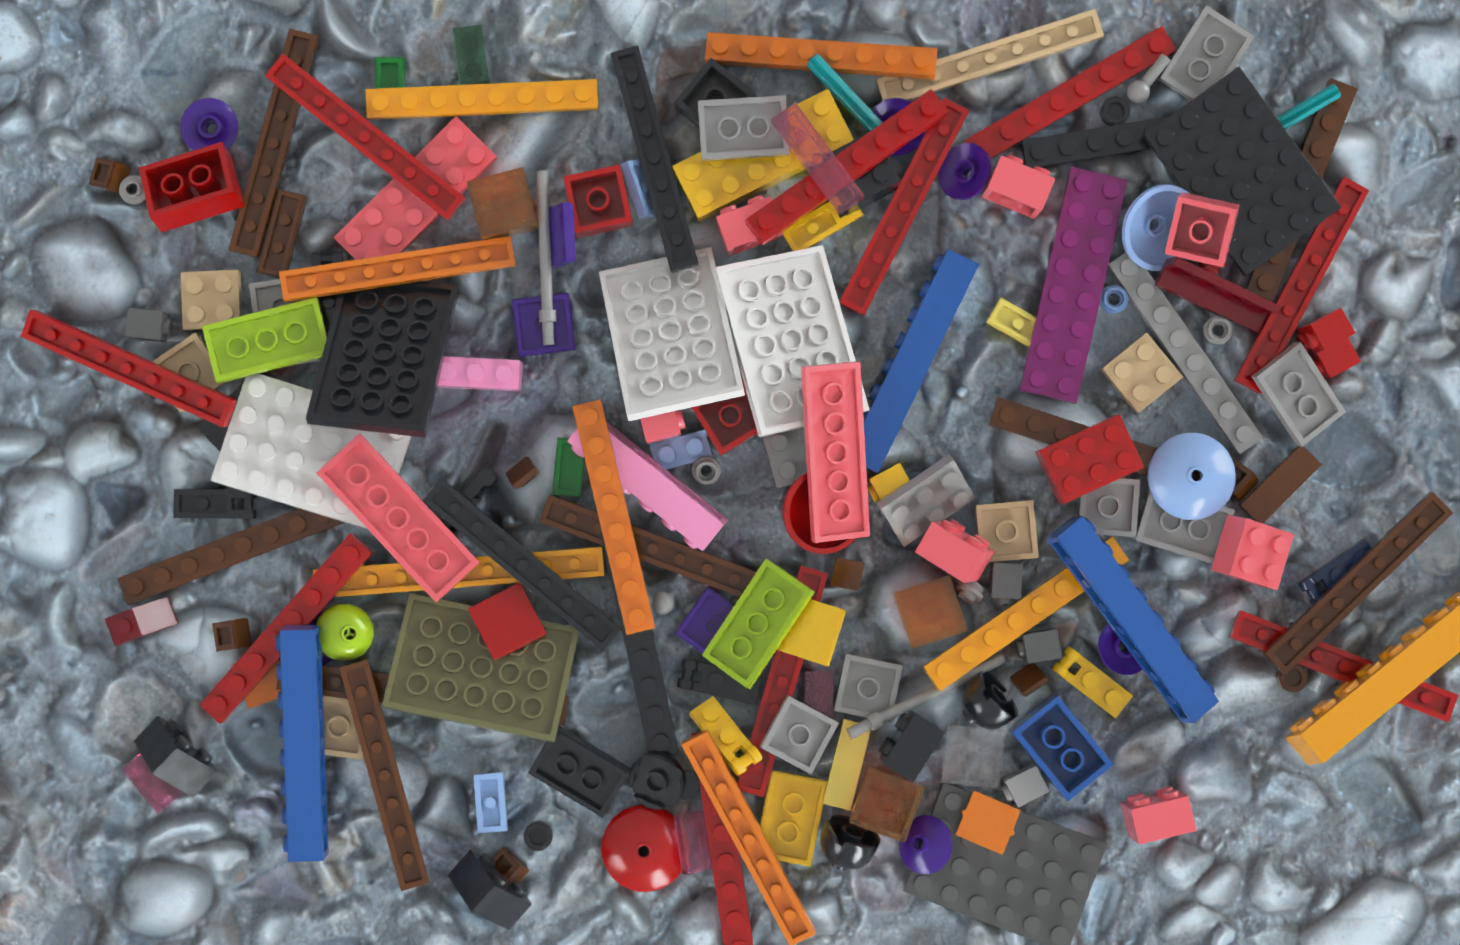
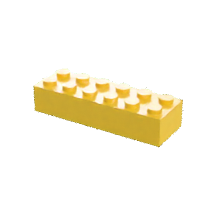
(724, 183)

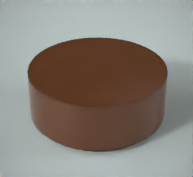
(1294, 680)

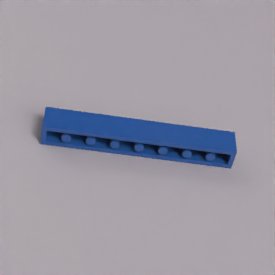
(914, 354)
(1133, 619)
(303, 743)

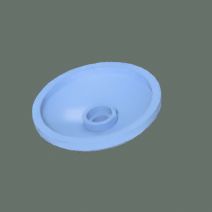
(1144, 243)
(1171, 478)

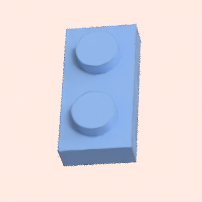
(638, 188)
(681, 449)
(490, 802)

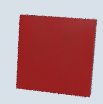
(507, 621)

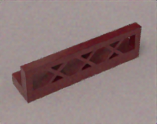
(1215, 294)

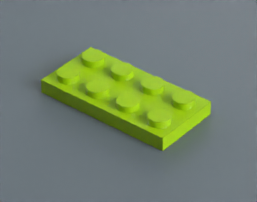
(266, 340)
(758, 623)

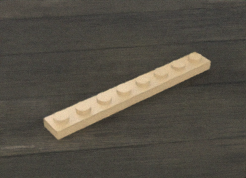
(998, 56)

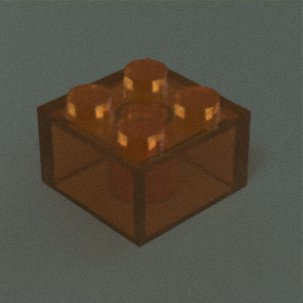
(503, 204)
(929, 611)
(886, 803)

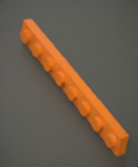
(841, 56)
(397, 269)
(613, 517)
(748, 837)

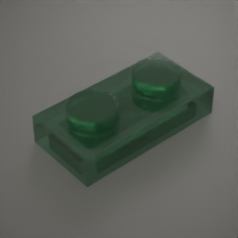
(471, 55)

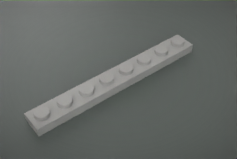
(1186, 354)

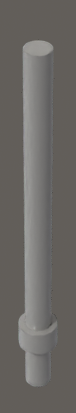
(547, 314)
(876, 720)

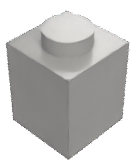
(1024, 785)

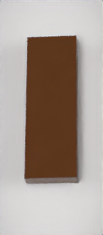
(282, 233)
(1280, 484)

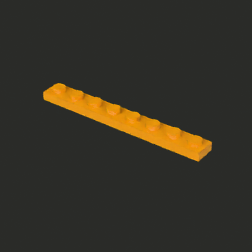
(481, 99)
(1009, 625)

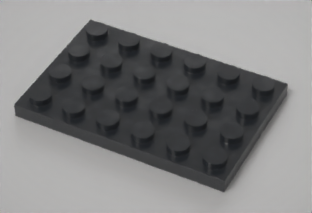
(1239, 153)
(384, 358)

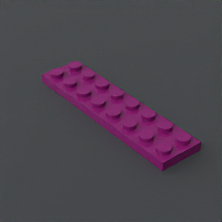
(1073, 285)

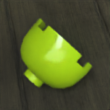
(333, 625)

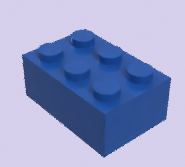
(1060, 746)

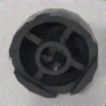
(986, 703)
(847, 844)

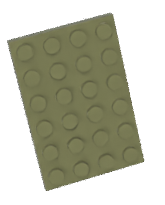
(449, 674)

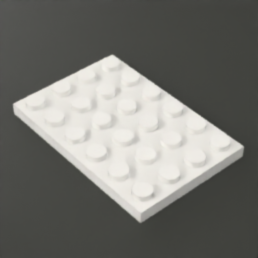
(781, 319)
(670, 336)
(278, 454)

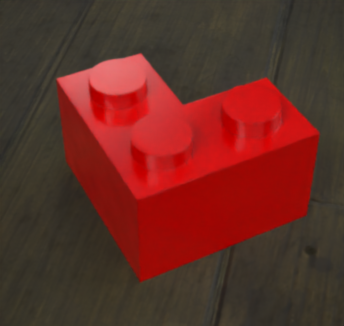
(1329, 343)

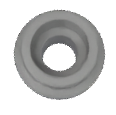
(136, 198)
(1224, 324)
(706, 479)
(970, 592)

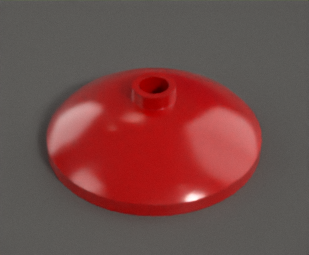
(797, 520)
(637, 828)

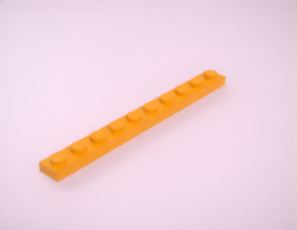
(394, 578)

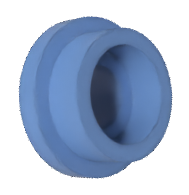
(1121, 295)

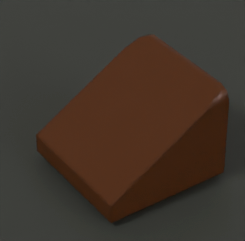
(108, 174)
(522, 473)
(1244, 481)
(847, 573)
(232, 634)
(1028, 679)
(510, 865)

